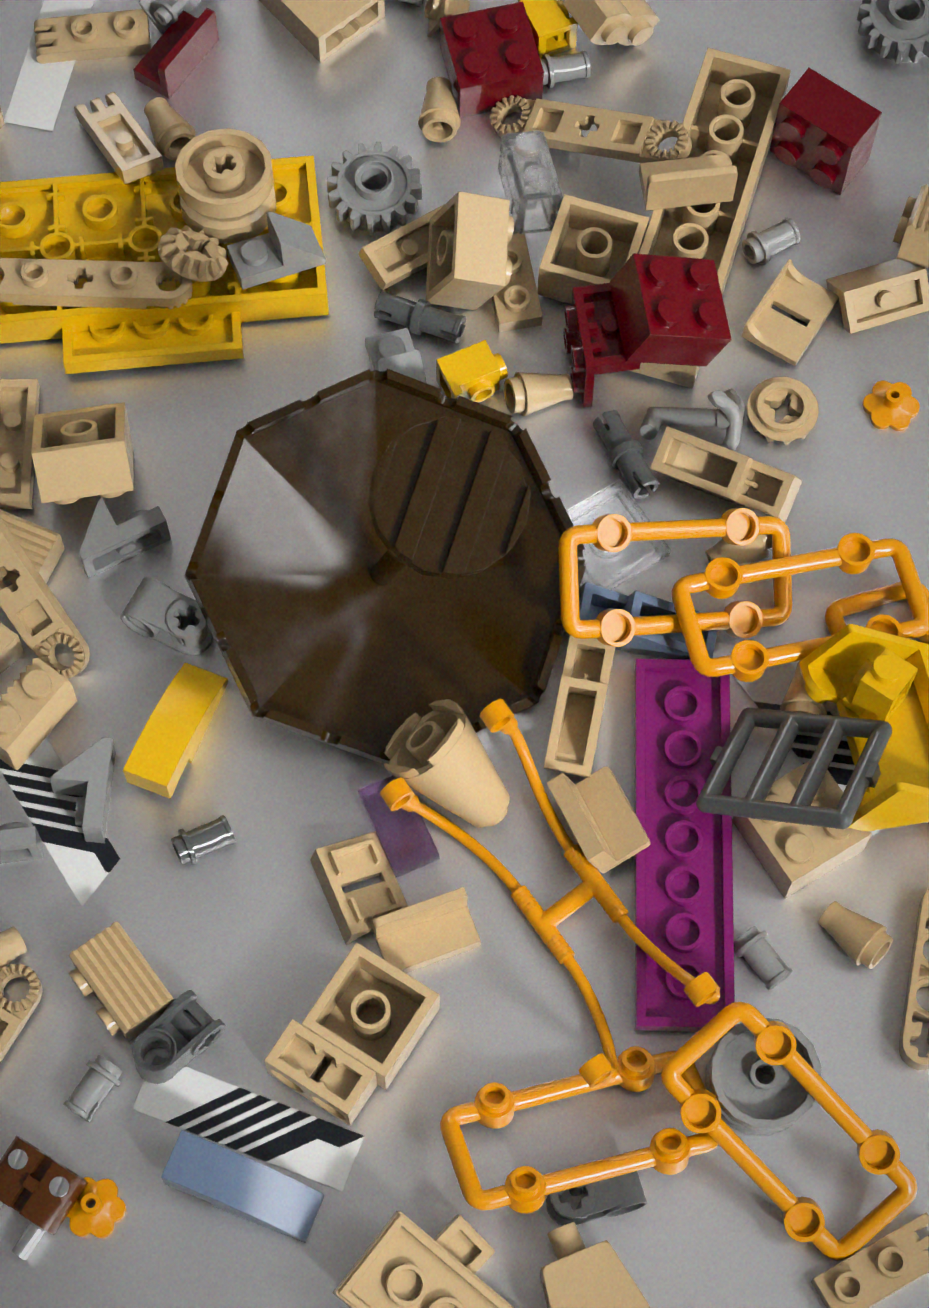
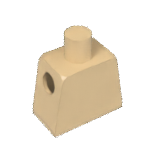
(587, 1275)

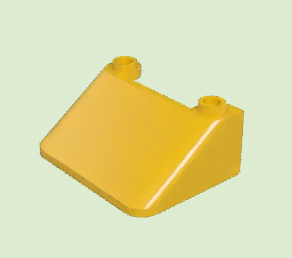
(903, 786)

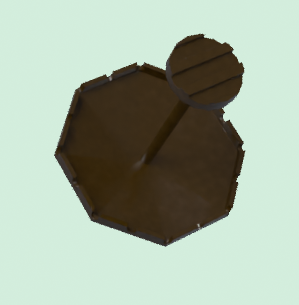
(382, 561)

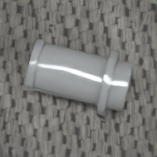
(565, 68)
(763, 245)
(762, 957)
(93, 1087)

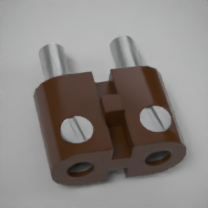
(37, 1190)

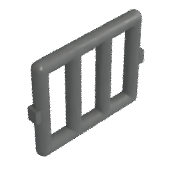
(799, 809)

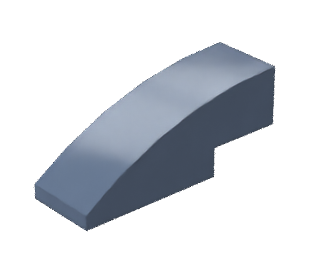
(595, 599)
(242, 1186)

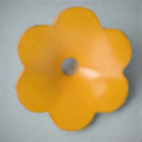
(891, 405)
(100, 1218)

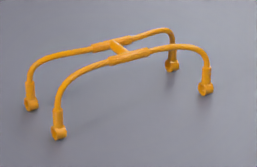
(700, 990)

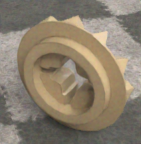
(204, 258)
(772, 394)

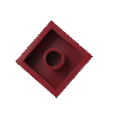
(490, 57)
(824, 131)
(670, 310)

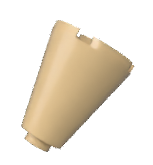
(448, 764)

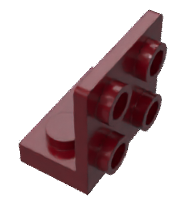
(593, 338)

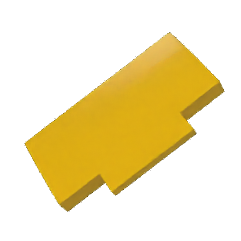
(118, 221)

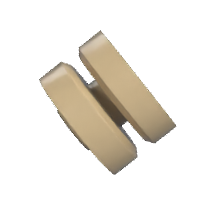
(226, 185)

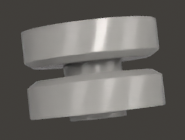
(744, 1100)

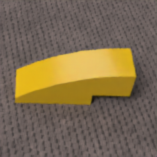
(174, 730)

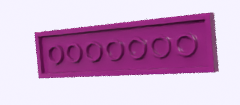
(688, 866)

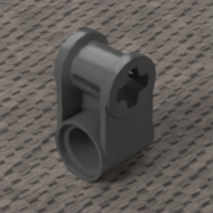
(183, 1031)
(598, 1200)

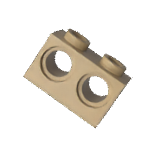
(321, 1072)

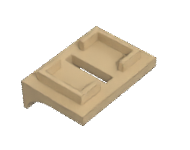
(797, 297)
(351, 863)

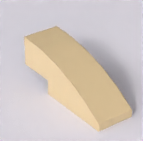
(726, 474)
(579, 707)

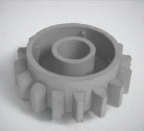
(896, 28)
(374, 169)

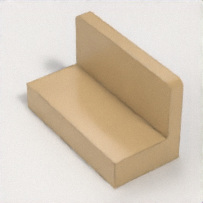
(687, 182)
(881, 294)
(600, 818)
(426, 931)

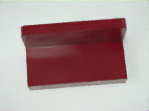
(178, 52)

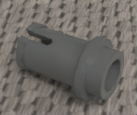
(202, 840)

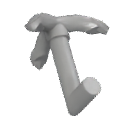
(727, 416)

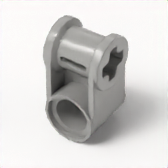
(163, 613)

